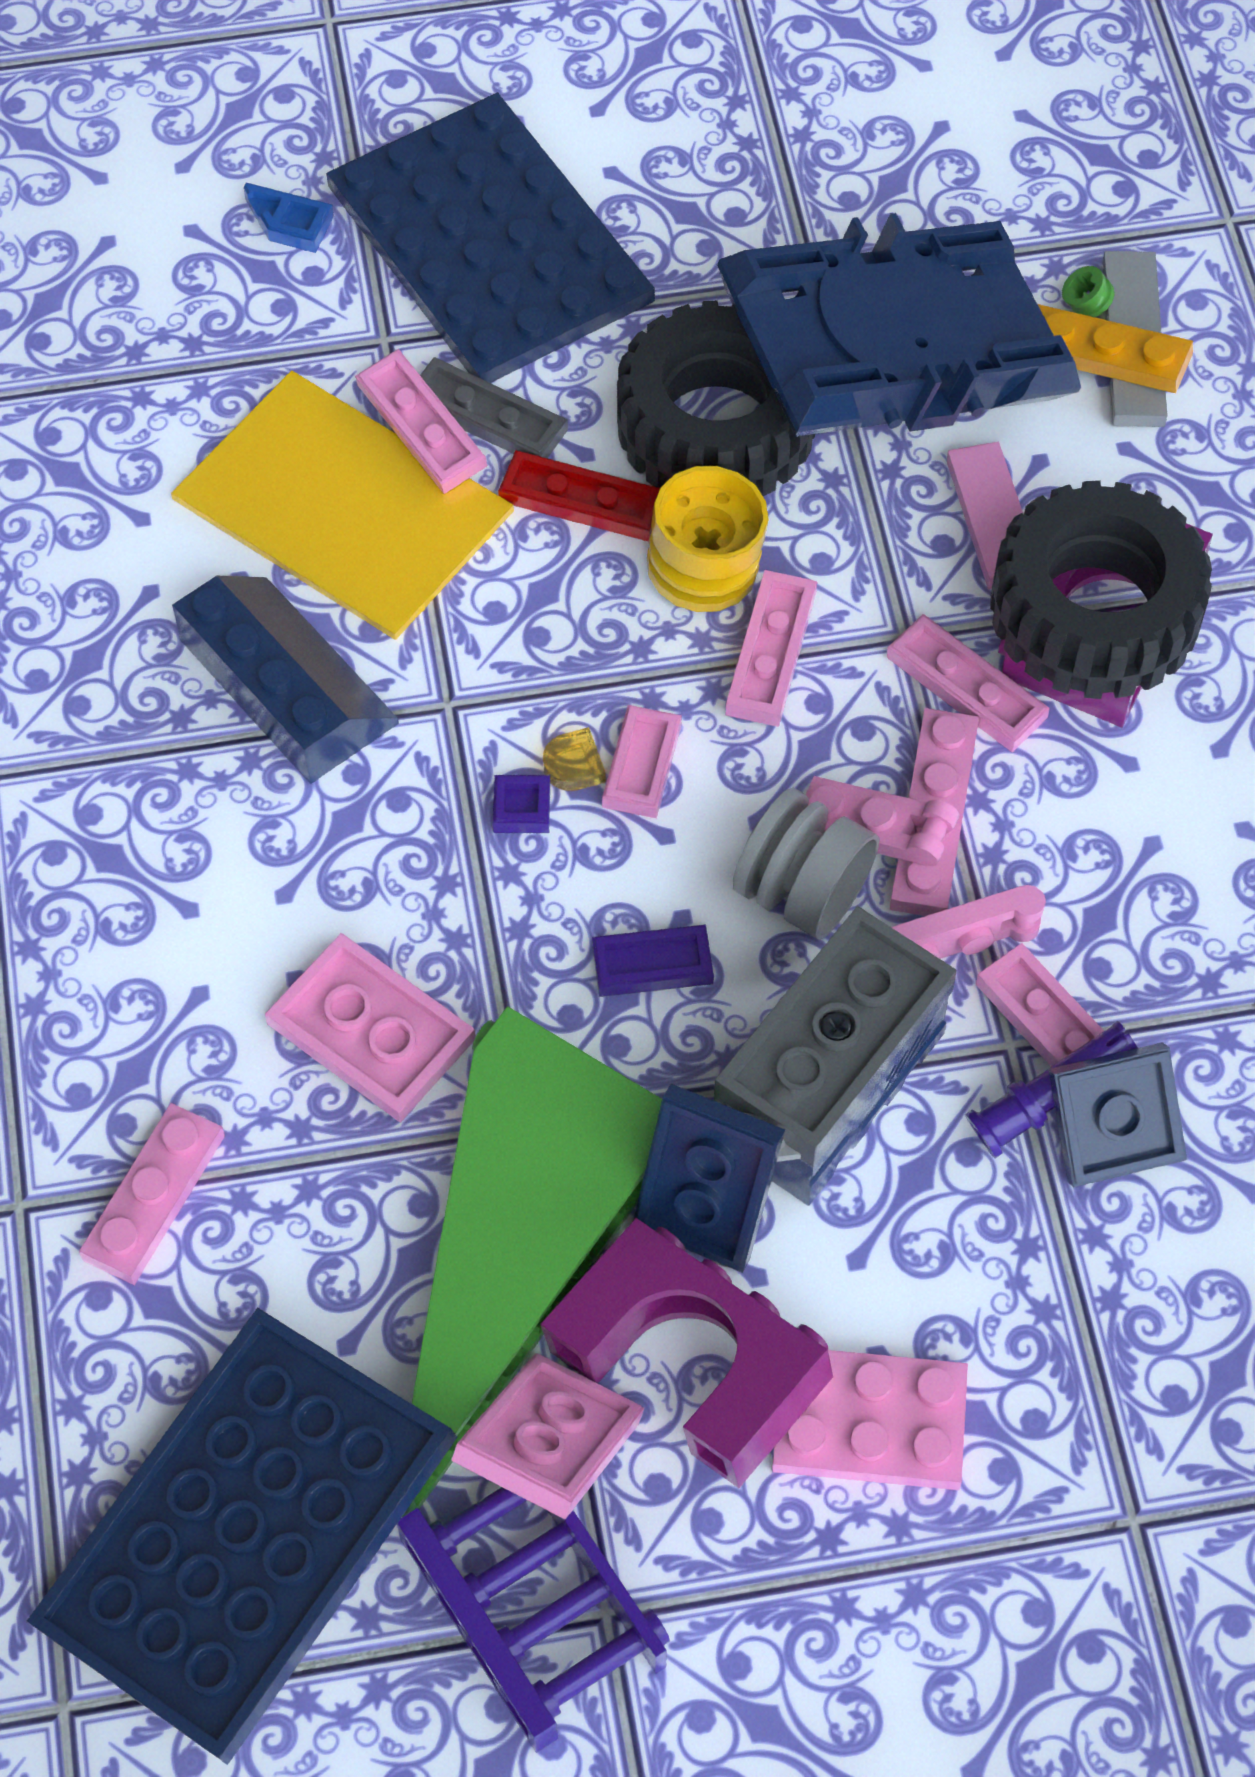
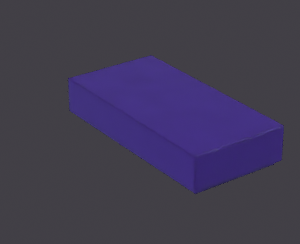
(652, 960)

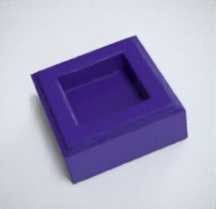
(521, 804)

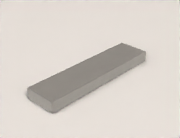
(1137, 306)

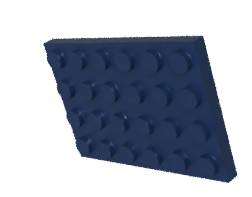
(490, 238)
(242, 1533)

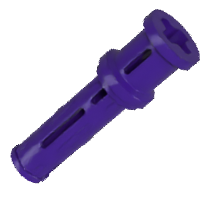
(1028, 1103)

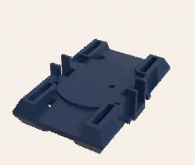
(897, 327)

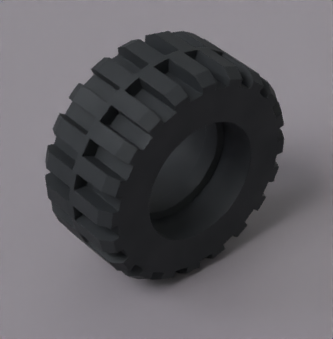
(691, 353)
(1110, 532)

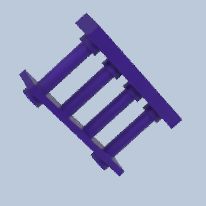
(503, 1649)

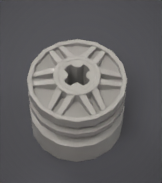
(797, 858)

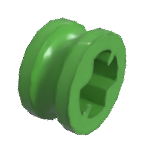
(1079, 283)

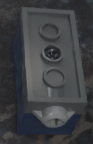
(839, 1047)

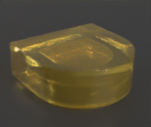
(573, 761)

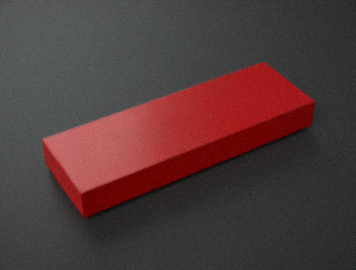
(579, 495)

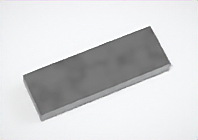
(494, 412)

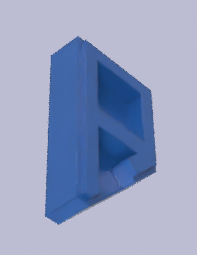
(289, 217)

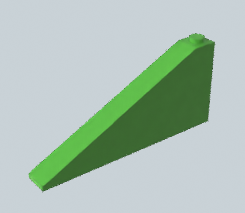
(534, 1198)

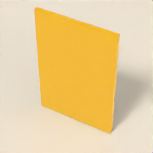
(340, 505)

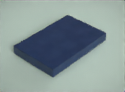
(708, 1176)

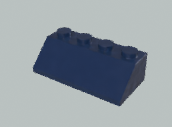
(281, 672)

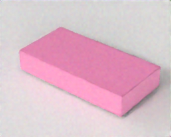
(642, 761)

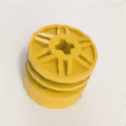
(706, 538)

